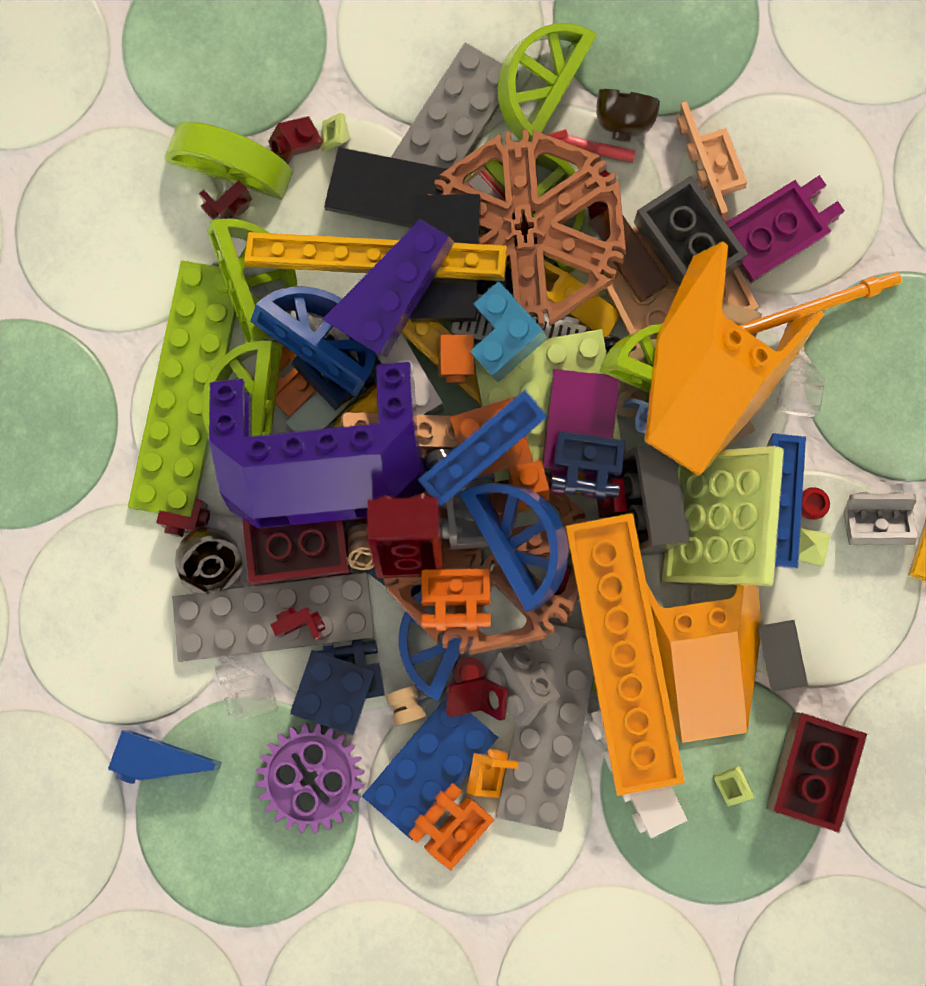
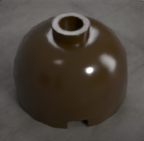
(626, 113)
(208, 560)

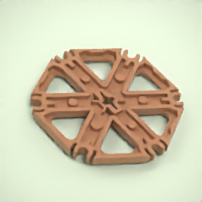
(550, 211)
(401, 588)

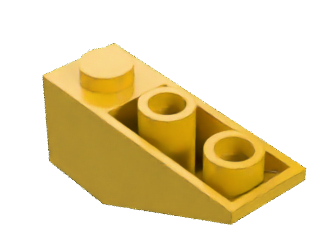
(593, 314)

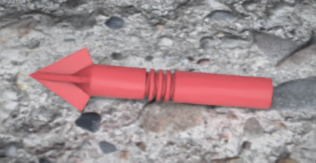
(599, 148)

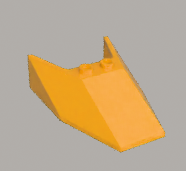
(709, 369)
(710, 662)

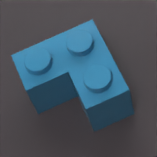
(513, 334)

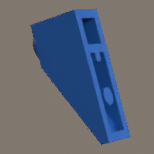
(149, 758)

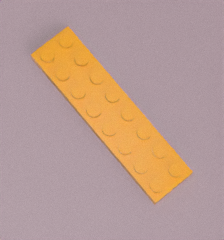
(624, 654)

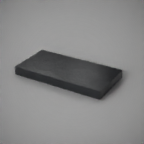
(379, 186)
(460, 220)

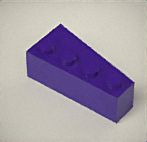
(389, 293)

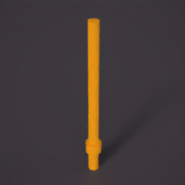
(867, 288)

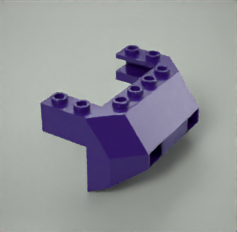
(320, 471)

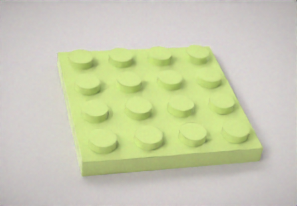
(534, 374)
(730, 520)

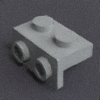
(880, 519)
(460, 525)
(525, 682)

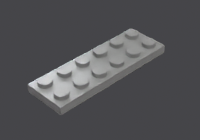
(454, 112)
(240, 618)
(550, 744)

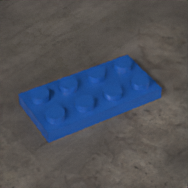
(428, 764)

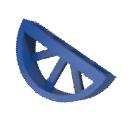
(310, 346)
(483, 447)
(790, 498)
(504, 548)
(445, 667)

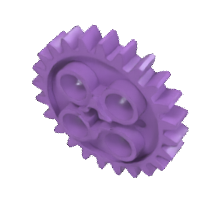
(286, 796)

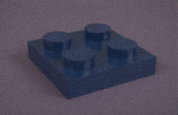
(332, 692)

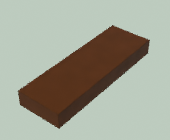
(638, 266)

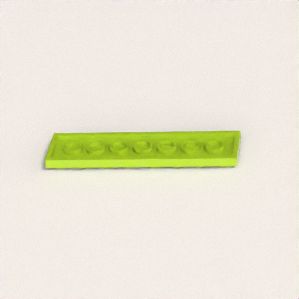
(174, 431)

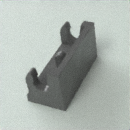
(782, 655)

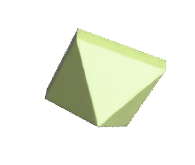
(334, 132)
(813, 546)
(733, 786)

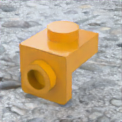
(488, 773)

